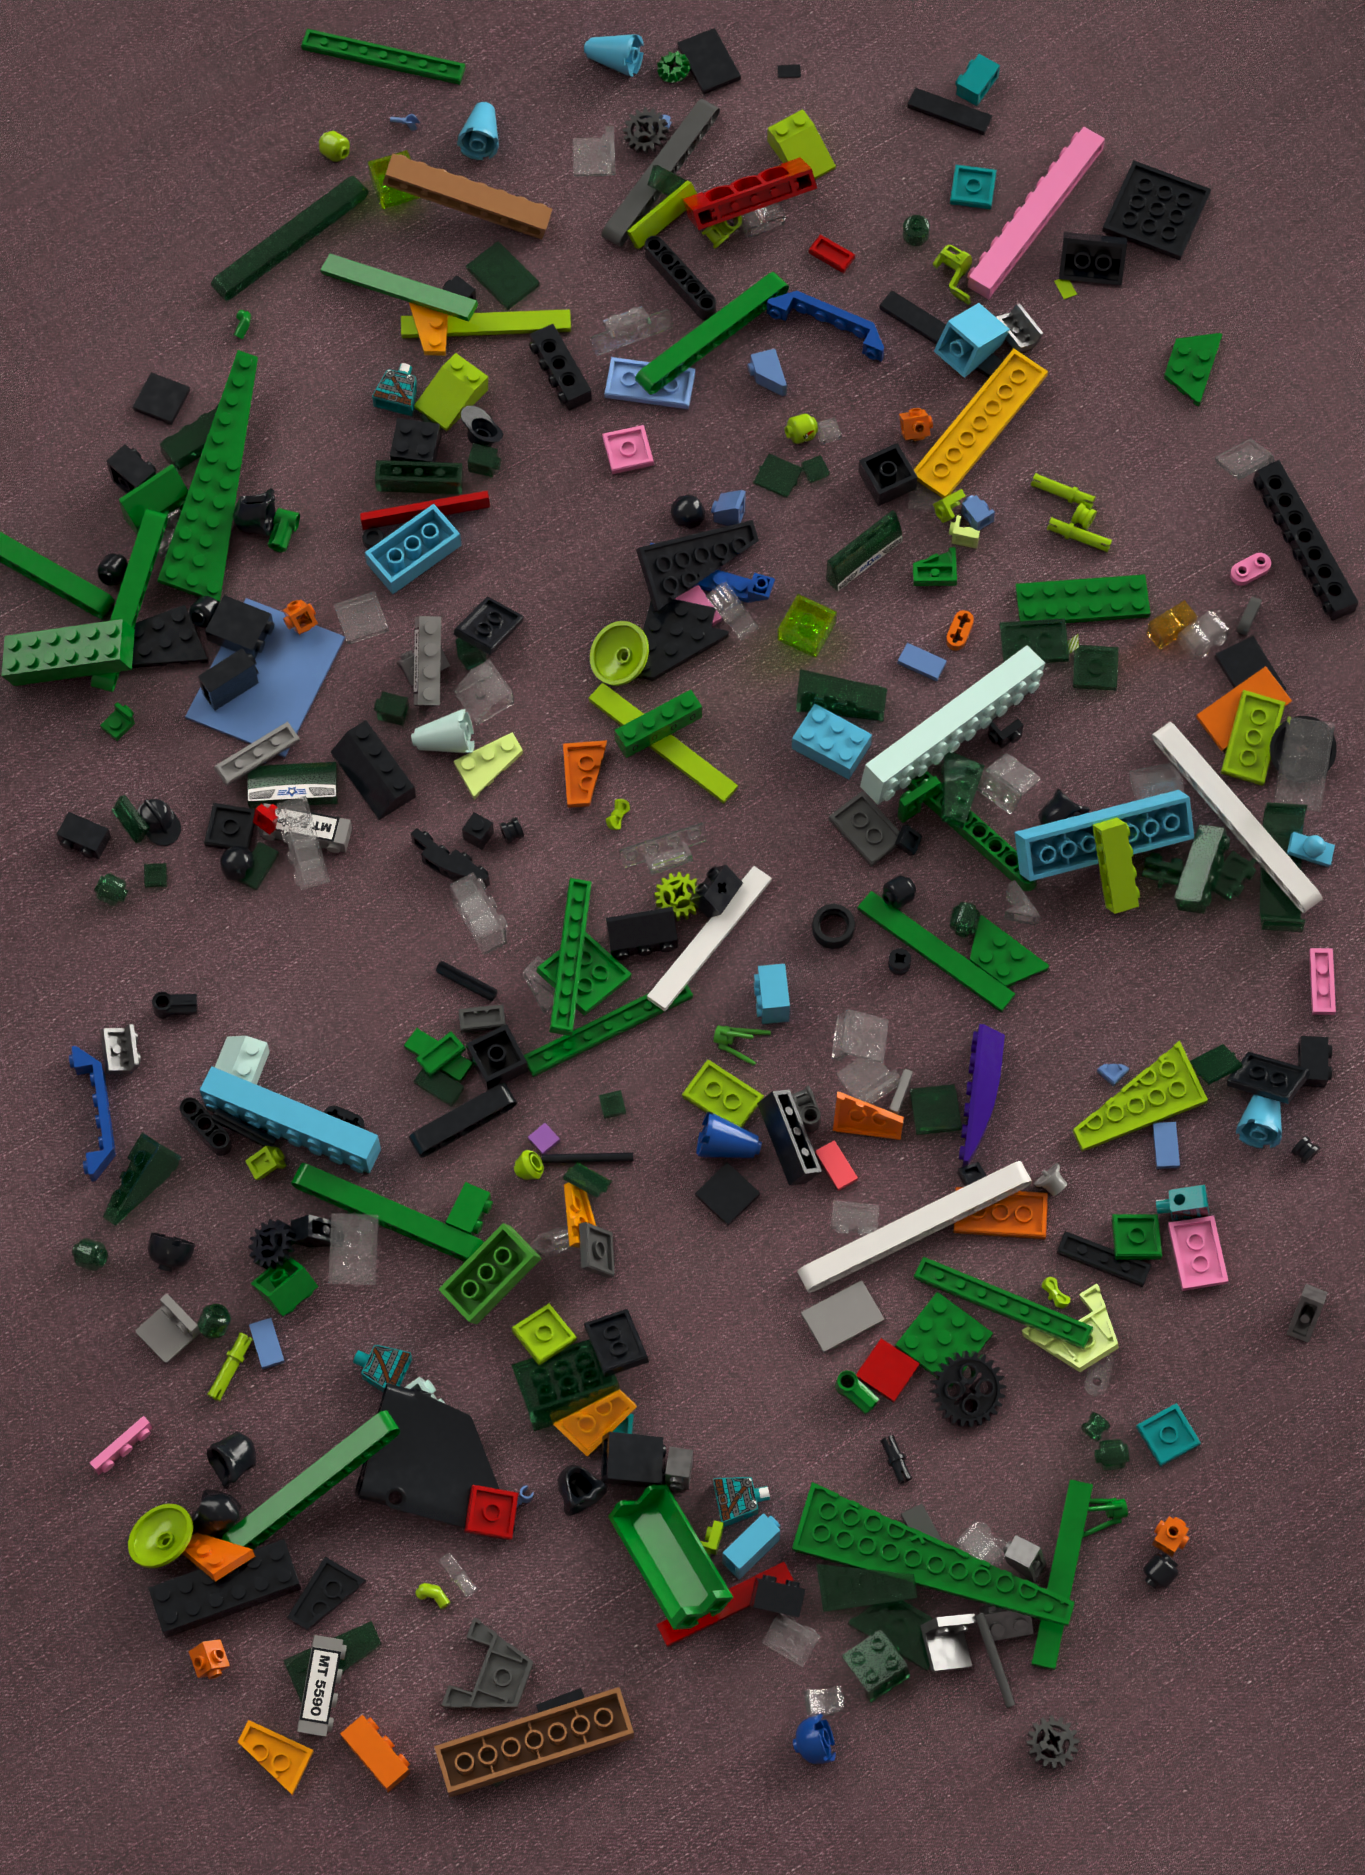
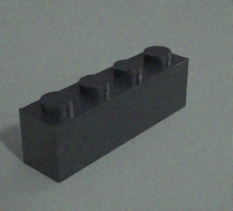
(789, 1137)

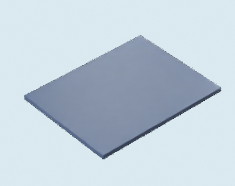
(288, 679)

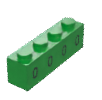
(658, 723)

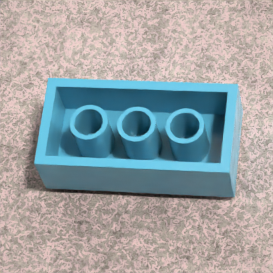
(413, 548)

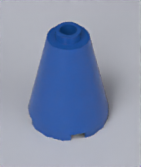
(725, 1139)

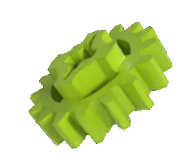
(672, 888)

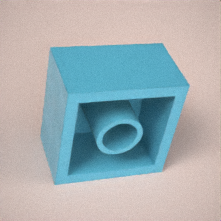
(772, 994)

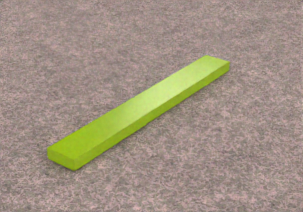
(497, 323)
(668, 747)

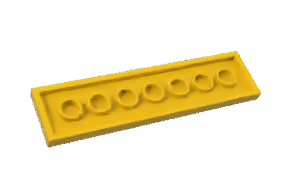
(979, 423)

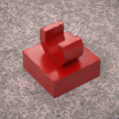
(266, 818)

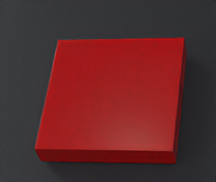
(887, 1370)
(491, 1512)

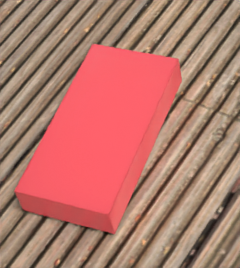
(836, 1165)

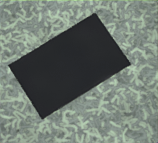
(789, 71)

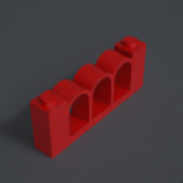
(750, 193)

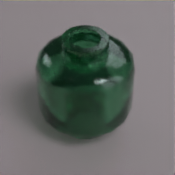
(916, 230)
(111, 889)
(964, 919)
(90, 1254)
(214, 1321)
(1112, 1454)

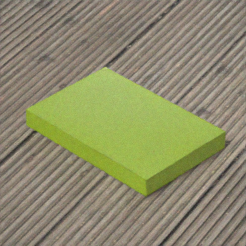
(722, 1094)

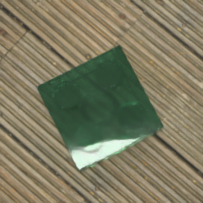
(1095, 667)

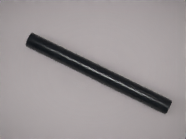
(588, 1157)

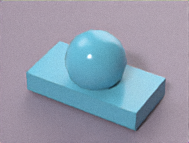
(1311, 849)

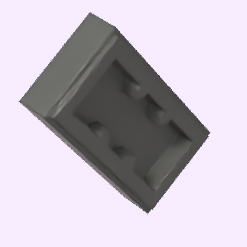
(481, 1018)

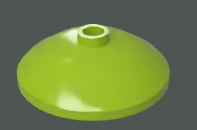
(611, 649)
(160, 1536)

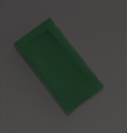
(664, 180)
(130, 819)
(263, 860)
(440, 1086)

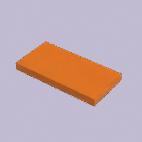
(1220, 715)
(1014, 1216)

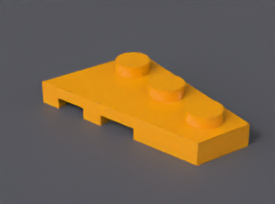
(431, 329)
(577, 1211)
(595, 1420)
(276, 1754)

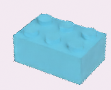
(831, 741)

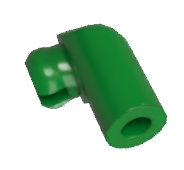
(243, 326)

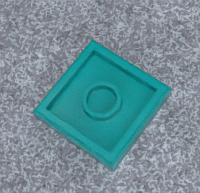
(973, 187)
(1168, 1434)

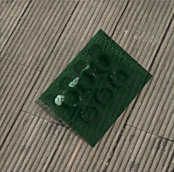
(562, 1384)

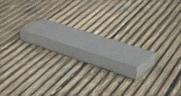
(256, 753)

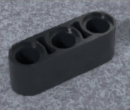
(210, 1135)

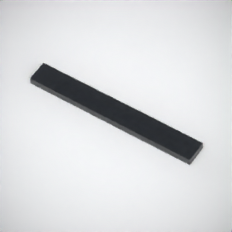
(927, 325)

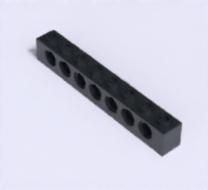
(1275, 475)

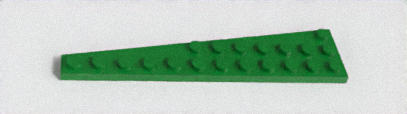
(202, 535)
(865, 1539)

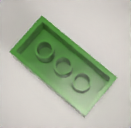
(490, 1273)

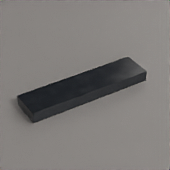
(949, 111)
(1103, 1259)

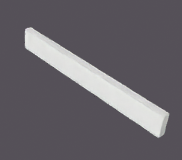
(708, 940)

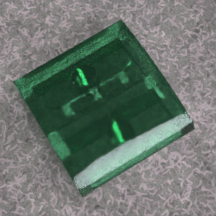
(935, 1109)

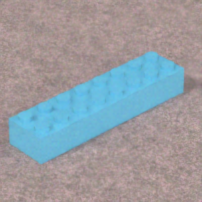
(1071, 841)
(291, 1120)

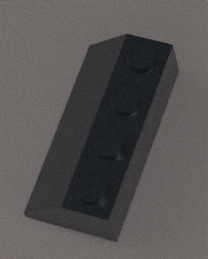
(373, 770)

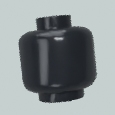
(112, 569)
(203, 611)
(899, 891)
(1160, 1571)

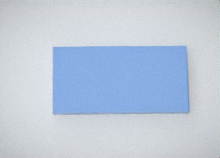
(622, 385)

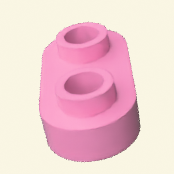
(1252, 569)

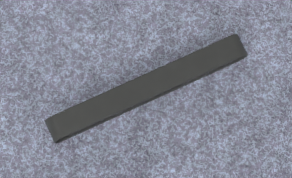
(670, 158)

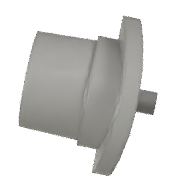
(1051, 1180)

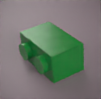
(470, 1209)

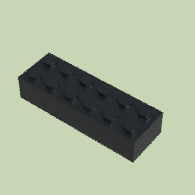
(198, 1599)

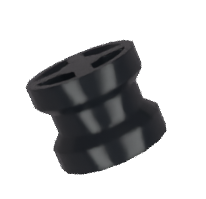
(511, 830)
(896, 966)
(1305, 1149)

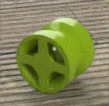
(1083, 516)

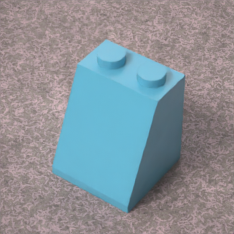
(970, 339)

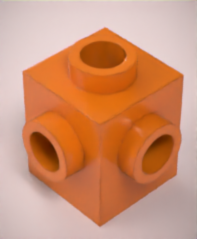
(915, 424)
(299, 616)
(1165, 1541)
(209, 1659)

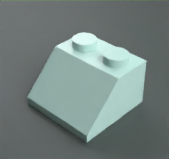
(243, 1057)

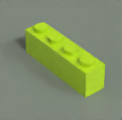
(1116, 865)

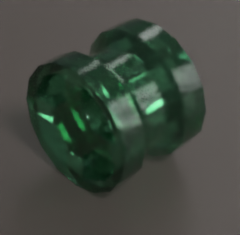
(1095, 1426)

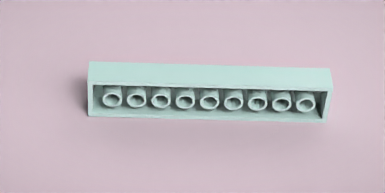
(952, 725)

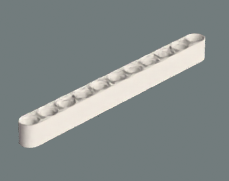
(1237, 817)
(914, 1226)

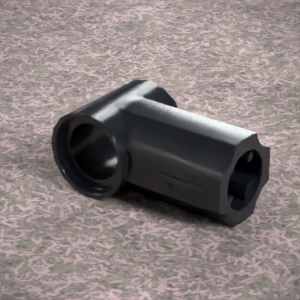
(177, 1004)

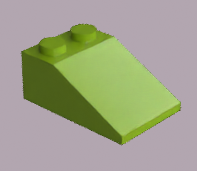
(798, 138)
(451, 390)

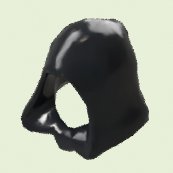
(256, 513)
(1060, 808)
(231, 1457)
(579, 1489)
(216, 1513)

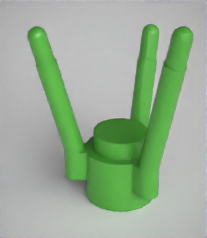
(726, 1036)

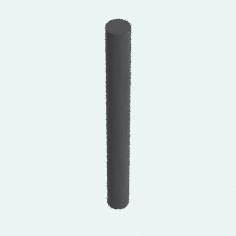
(995, 1660)

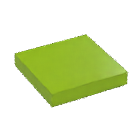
(544, 1334)

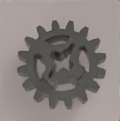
(649, 124)
(1043, 1747)

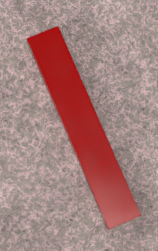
(405, 513)
(741, 1600)

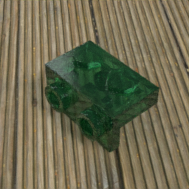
(1233, 875)

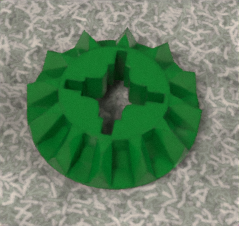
(678, 73)

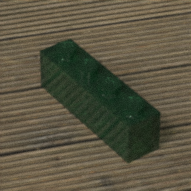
(189, 442)
(419, 477)
(1202, 869)

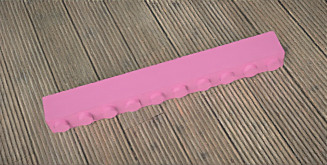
(1035, 213)

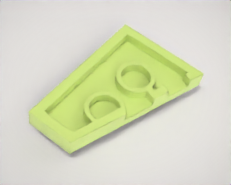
(486, 763)

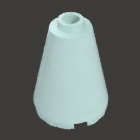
(446, 734)

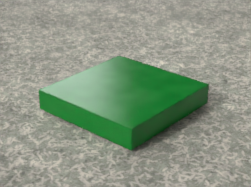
(1136, 1236)

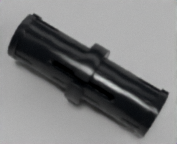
(896, 1459)

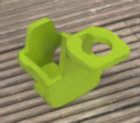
(959, 263)

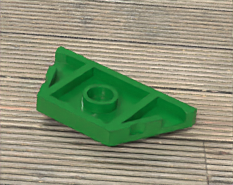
(1192, 364)
(1003, 956)

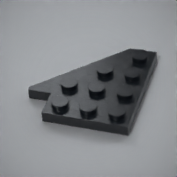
(677, 635)

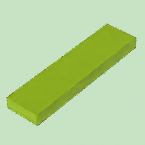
(661, 215)

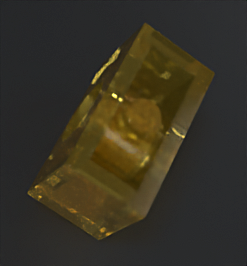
(1168, 625)

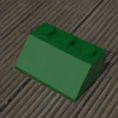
(160, 493)

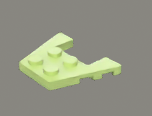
(1099, 1345)

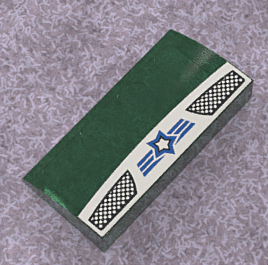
(864, 551)
(290, 781)

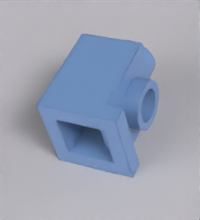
(977, 512)

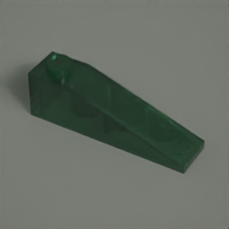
(148, 1169)

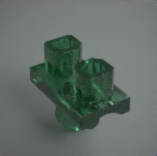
(1163, 871)

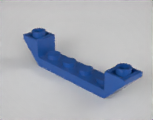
(781, 306)
(745, 589)
(97, 1160)

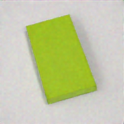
(1250, 737)

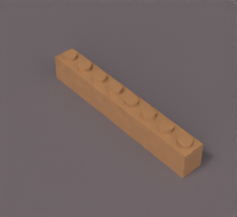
(467, 196)

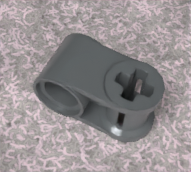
(806, 1107)

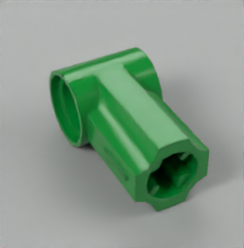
(284, 525)
(858, 1393)

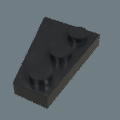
(324, 1592)

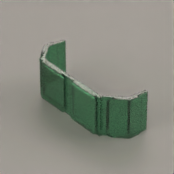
(1275, 907)

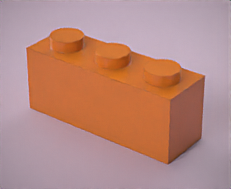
(376, 1752)

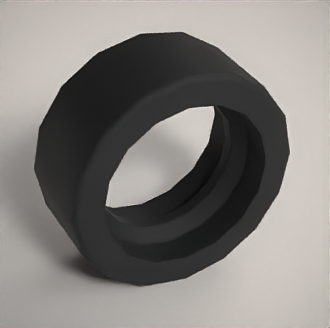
(830, 942)

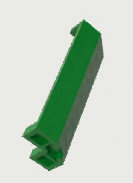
(670, 1557)

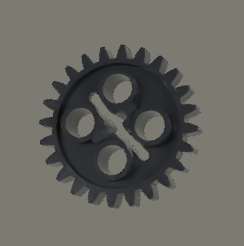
(982, 1403)

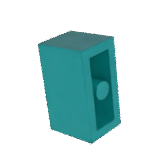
(977, 79)

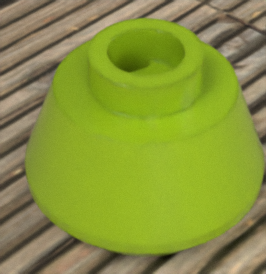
(529, 1166)

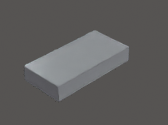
(901, 1091)

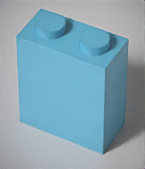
(751, 1545)

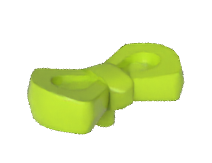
(621, 807)
(1060, 1299)

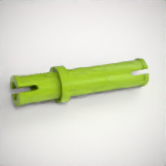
(1063, 491)
(1079, 534)
(229, 1367)

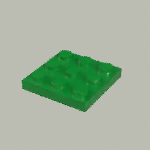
(598, 975)
(940, 1333)

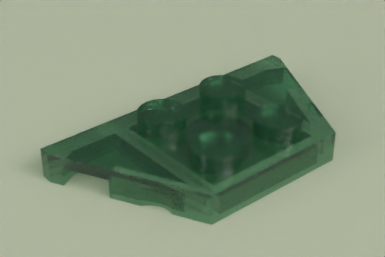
(900, 1625)

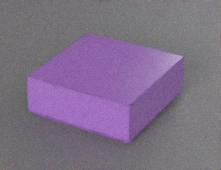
(543, 1139)

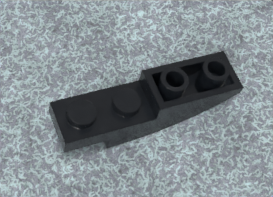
(451, 866)

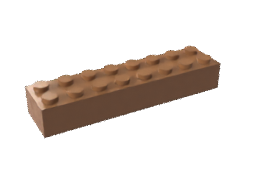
(534, 1742)

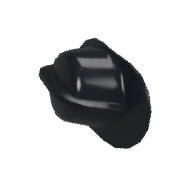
(480, 426)
(162, 822)

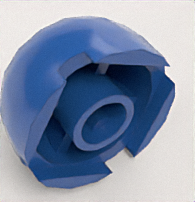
(814, 1740)

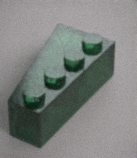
(840, 696)

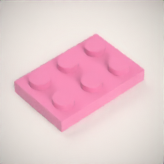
(1198, 1253)

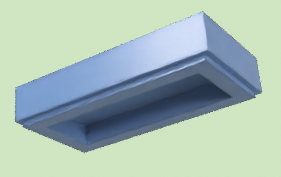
(922, 662)
(1166, 1145)
(266, 1343)

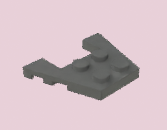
(500, 1678)

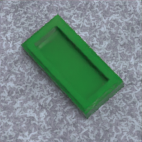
(440, 1054)

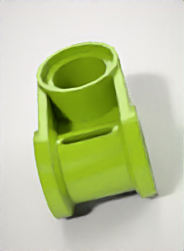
(720, 232)

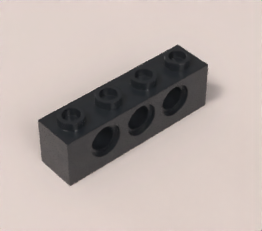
(549, 339)

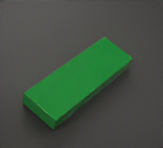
(420, 1042)

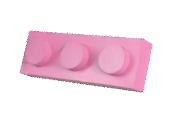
(1322, 981)
(121, 1446)

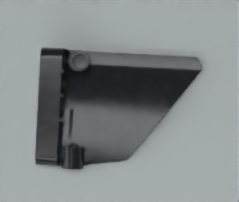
(429, 1460)

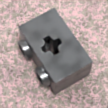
(679, 1468)

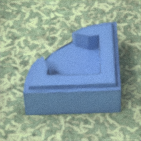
(1113, 1072)

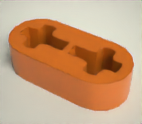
(955, 628)

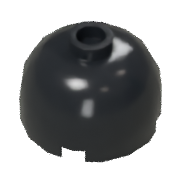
(169, 1251)

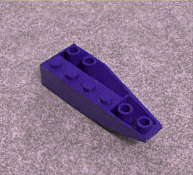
(986, 1069)

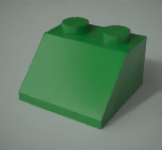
(285, 1286)

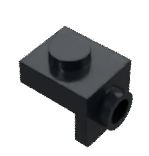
(1011, 733)

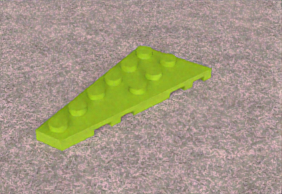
(1152, 1096)

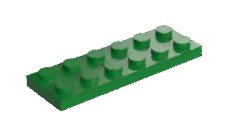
(1084, 599)

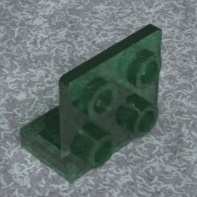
(877, 1665)

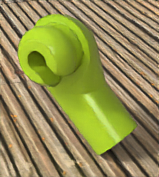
(432, 1591)

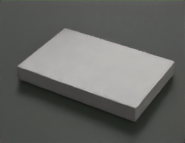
(842, 1316)

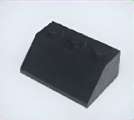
(1092, 258)
(642, 933)

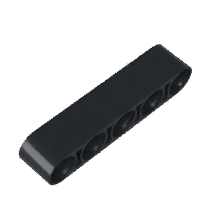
(679, 269)
(463, 1120)

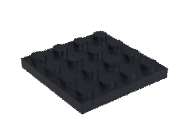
(1156, 210)

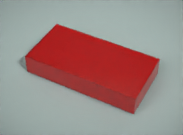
(831, 253)

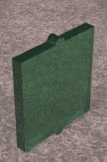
(778, 475)
(1216, 1064)
(587, 1180)

